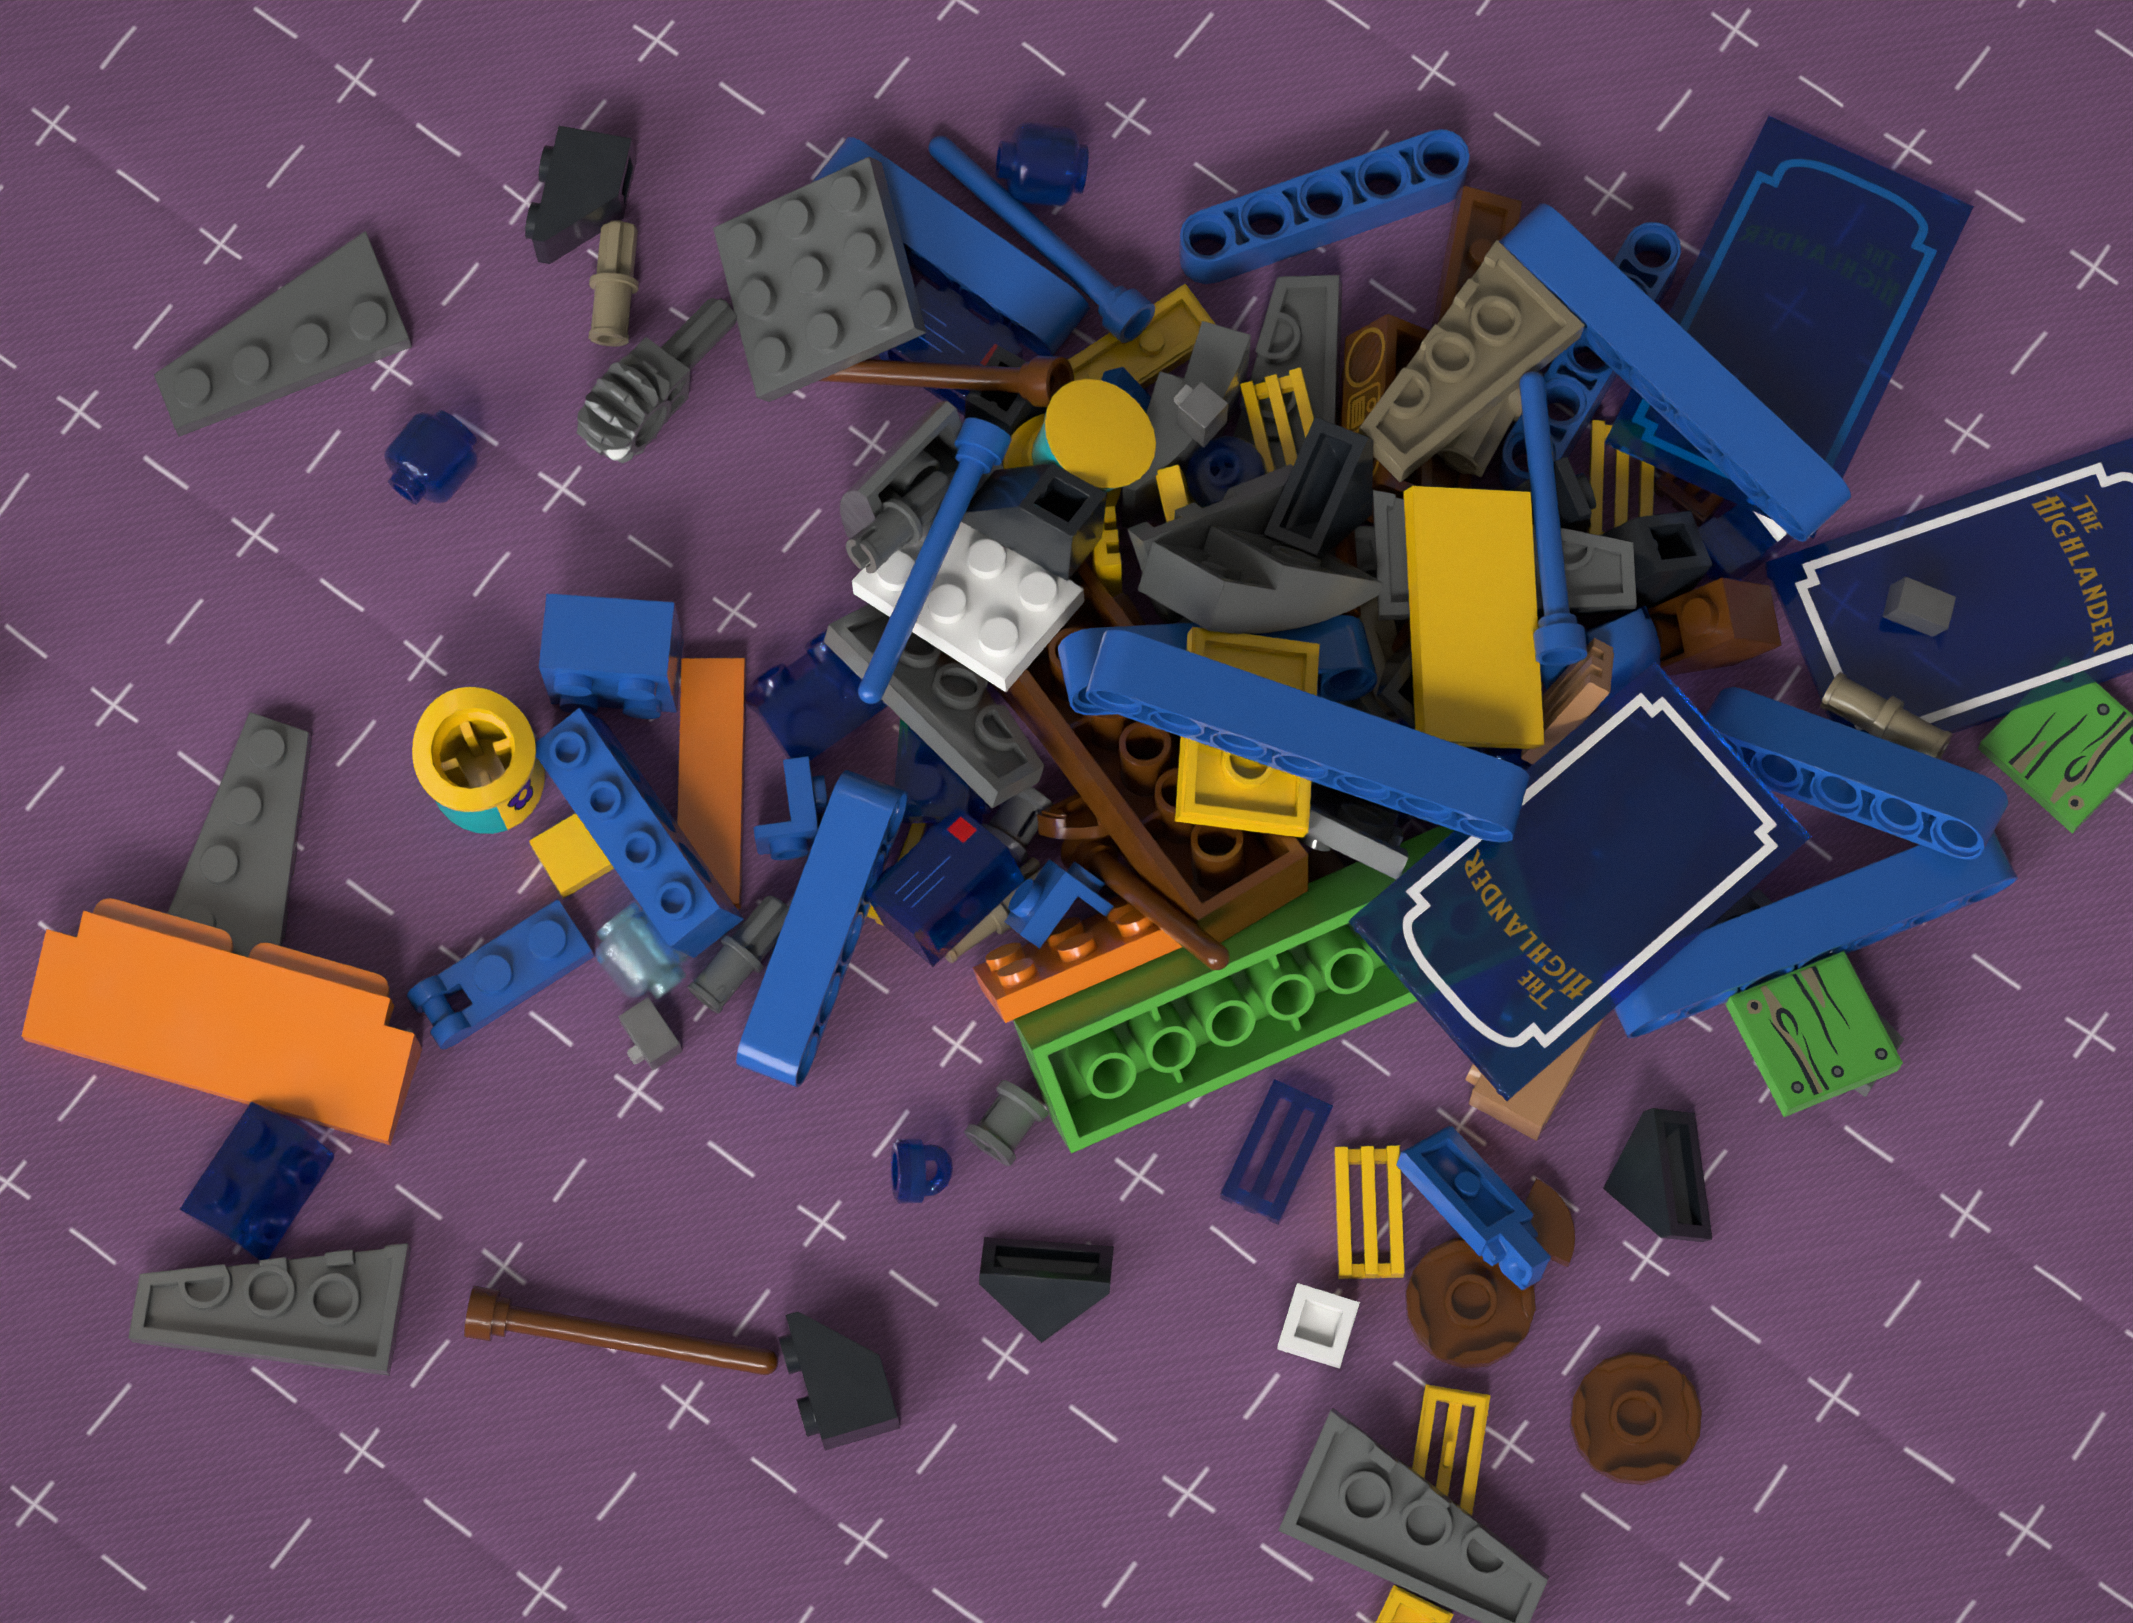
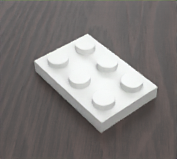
(985, 604)

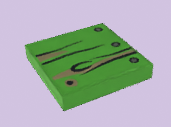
(2066, 751)
(1814, 1034)

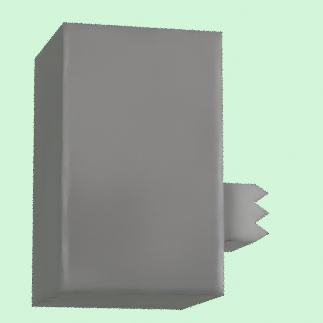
(1200, 412)
(1919, 606)
(650, 1035)

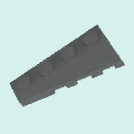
(296, 1311)

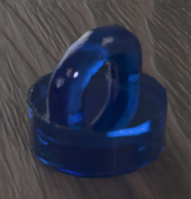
(909, 1170)

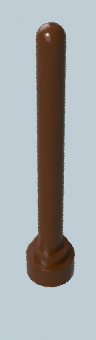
(1033, 380)
(1101, 859)
(495, 1315)

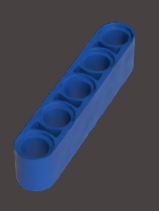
(1306, 230)
(974, 260)
(1585, 388)
(1344, 664)
(1860, 774)
(821, 928)

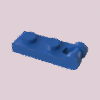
(501, 974)

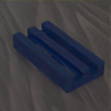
(1253, 1201)

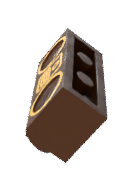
(1370, 366)

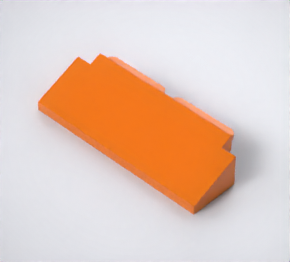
(253, 1028)

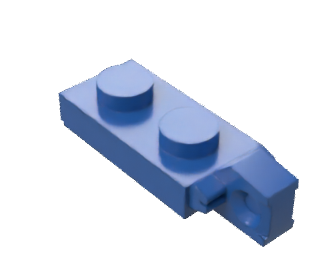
(1476, 1204)

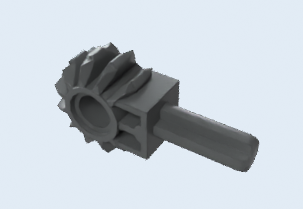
(649, 385)

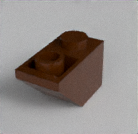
(1715, 626)

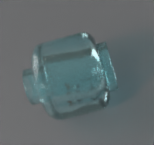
(638, 955)

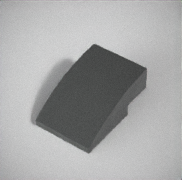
(1219, 362)
(917, 454)
(1252, 583)

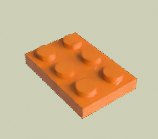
(1070, 960)

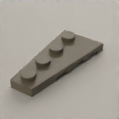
(1469, 362)

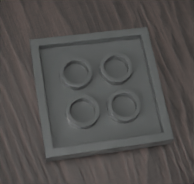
(819, 279)

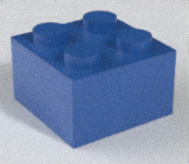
(611, 654)

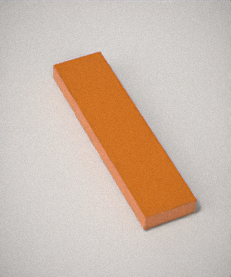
(713, 765)

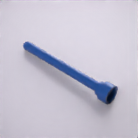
(1123, 310)
(979, 449)
(1559, 635)

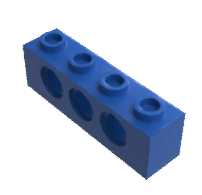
(637, 833)

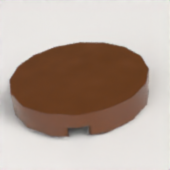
(1466, 1307)
(1635, 1418)

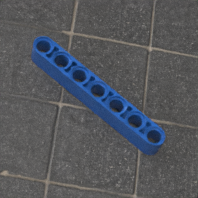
(1680, 376)
(1307, 736)
(1812, 927)

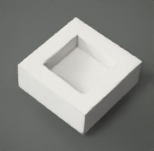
(1318, 1325)

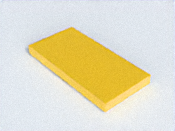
(1473, 616)

